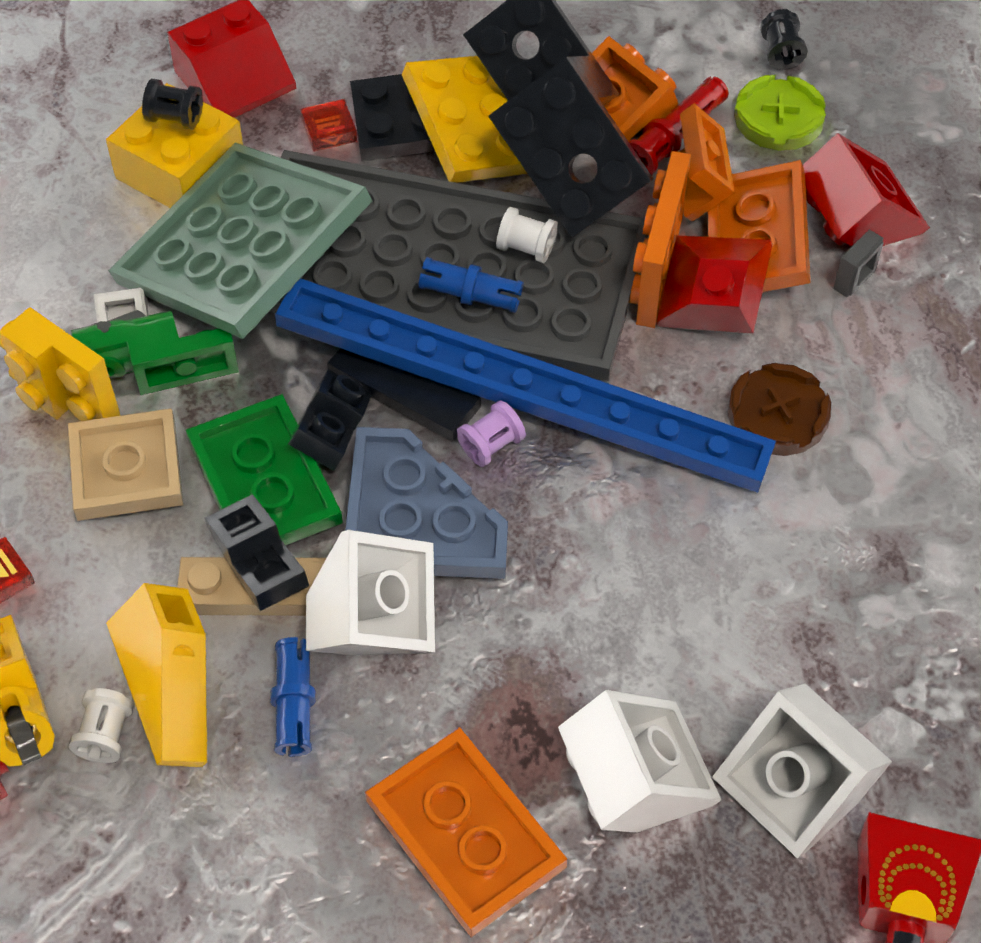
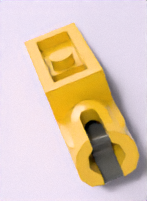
(23, 715)

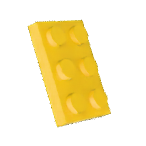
(454, 106)

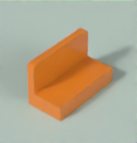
(710, 168)

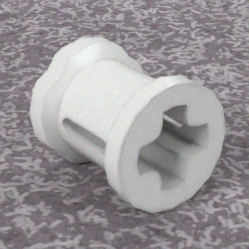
(526, 234)
(101, 706)

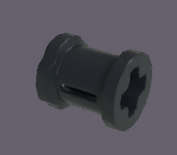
(790, 38)
(172, 103)

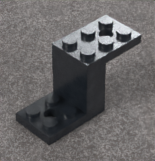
(557, 111)

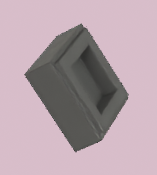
(858, 263)

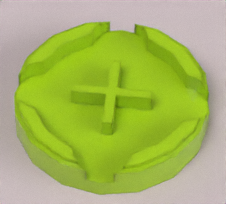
(780, 112)

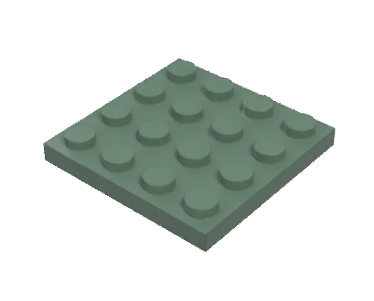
(240, 238)

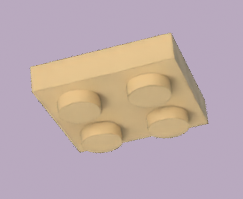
(124, 464)

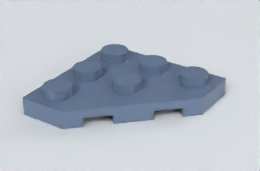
(412, 496)

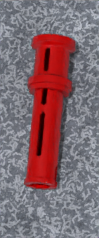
(665, 134)

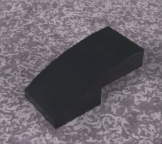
(256, 552)

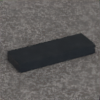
(416, 397)

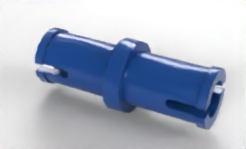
(471, 284)
(292, 698)

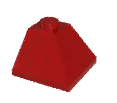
(714, 284)

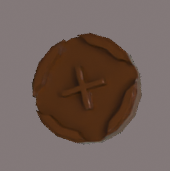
(782, 406)

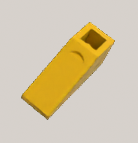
(165, 669)

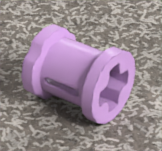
(491, 433)

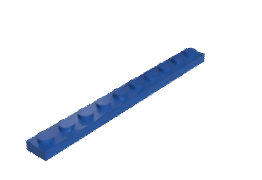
(527, 384)

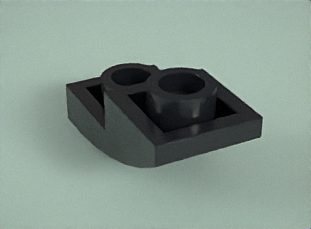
(331, 419)

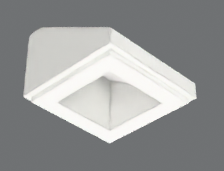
(117, 303)

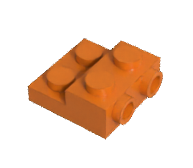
(641, 91)

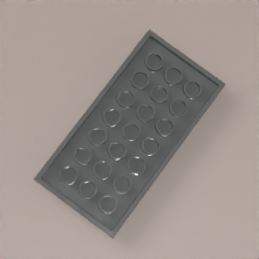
(568, 305)

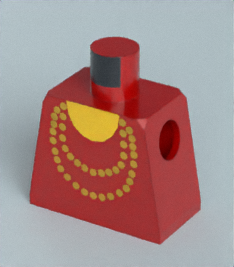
(913, 879)

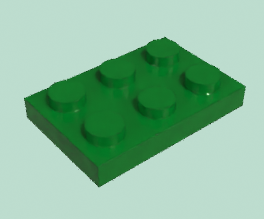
(252, 455)

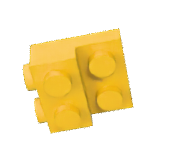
(56, 369)

